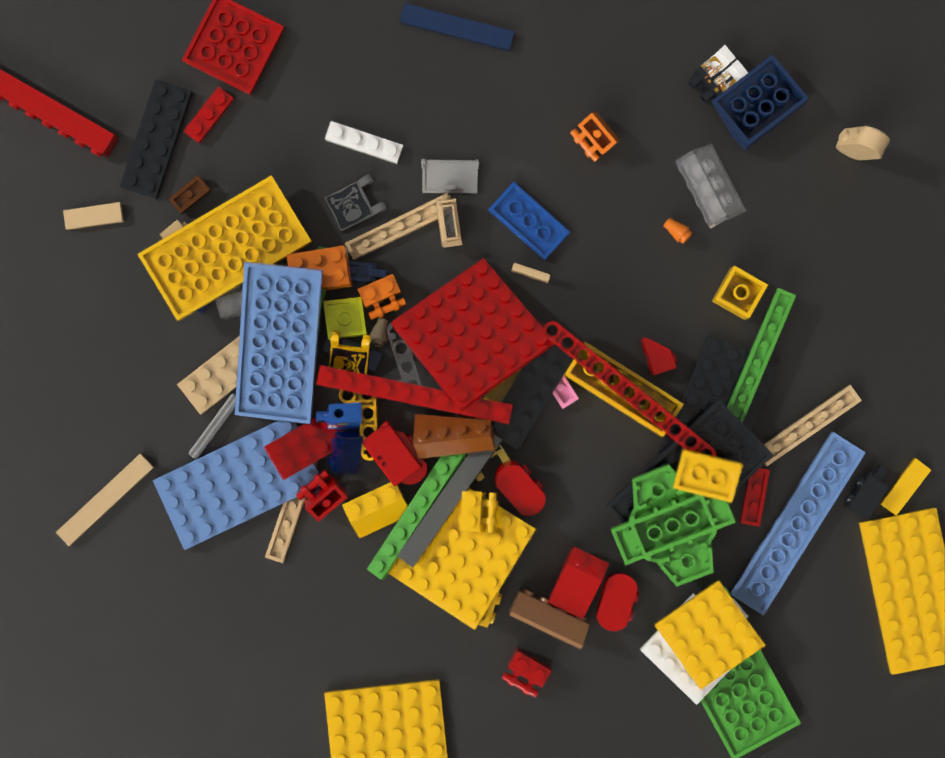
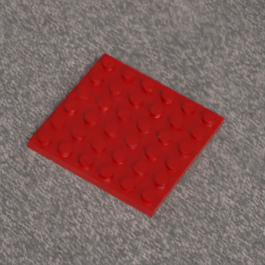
(472, 334)

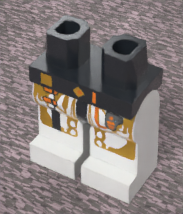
(710, 75)

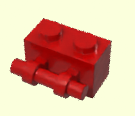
(325, 498)
(529, 668)

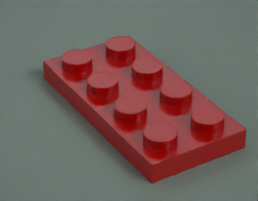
(300, 448)

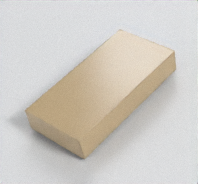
(530, 273)

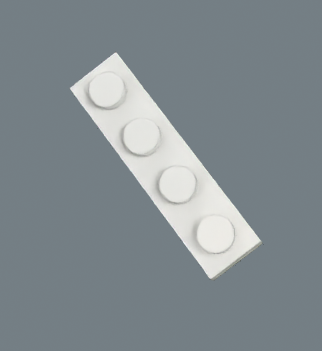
(364, 142)

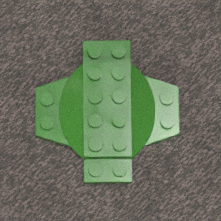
(671, 526)

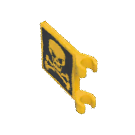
(349, 357)

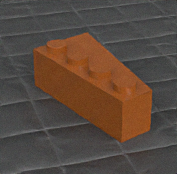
(451, 436)

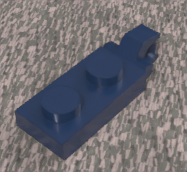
(365, 272)

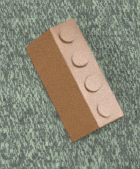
(548, 618)

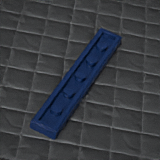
(457, 27)

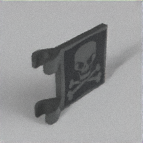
(351, 204)

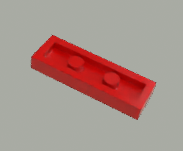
(209, 115)
(754, 498)

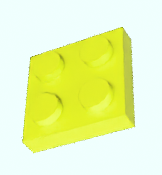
(345, 316)

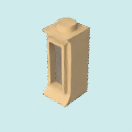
(448, 221)

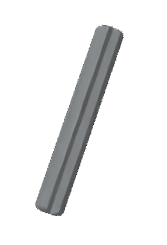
(213, 427)

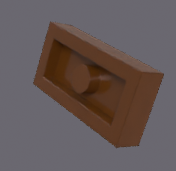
(189, 194)

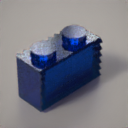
(345, 452)

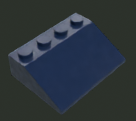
(759, 102)

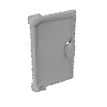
(450, 176)

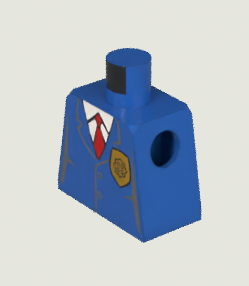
(349, 416)

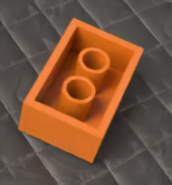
(331, 260)

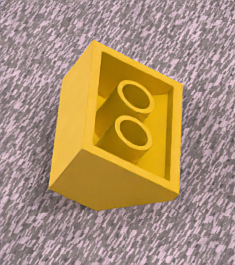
(375, 509)

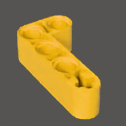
(372, 422)

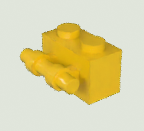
(473, 512)

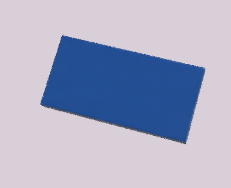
(529, 221)

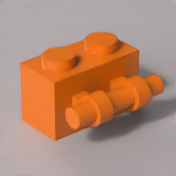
(598, 133)
(381, 291)

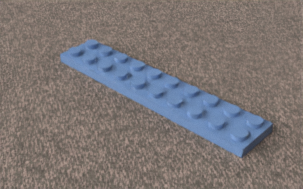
(797, 523)

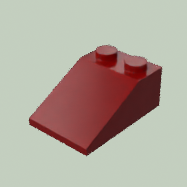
(578, 582)

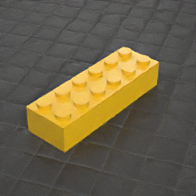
(588, 381)

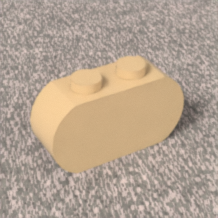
(862, 143)

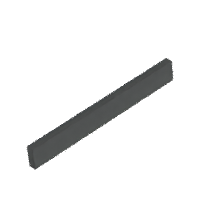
(445, 505)

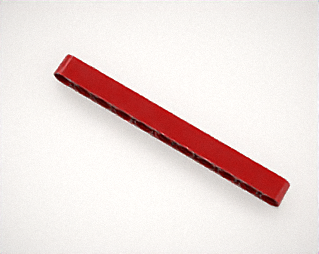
(624, 382)

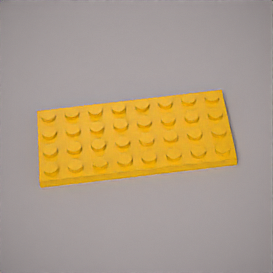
(210, 252)
(908, 587)

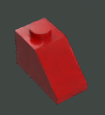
(658, 357)

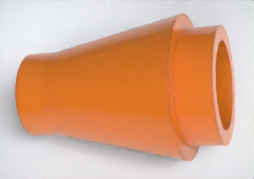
(679, 231)

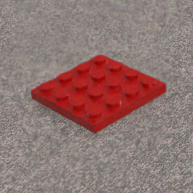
(233, 44)

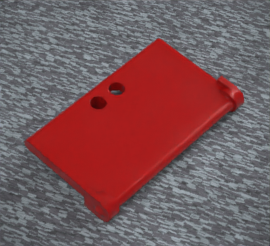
(393, 455)

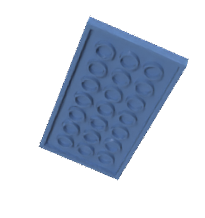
(278, 342)
(228, 486)

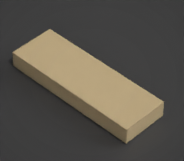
(93, 216)

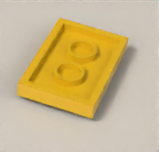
(707, 475)

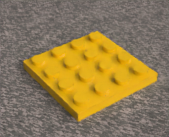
(709, 634)

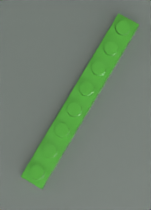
(760, 353)
(414, 514)

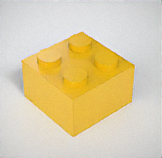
(739, 293)

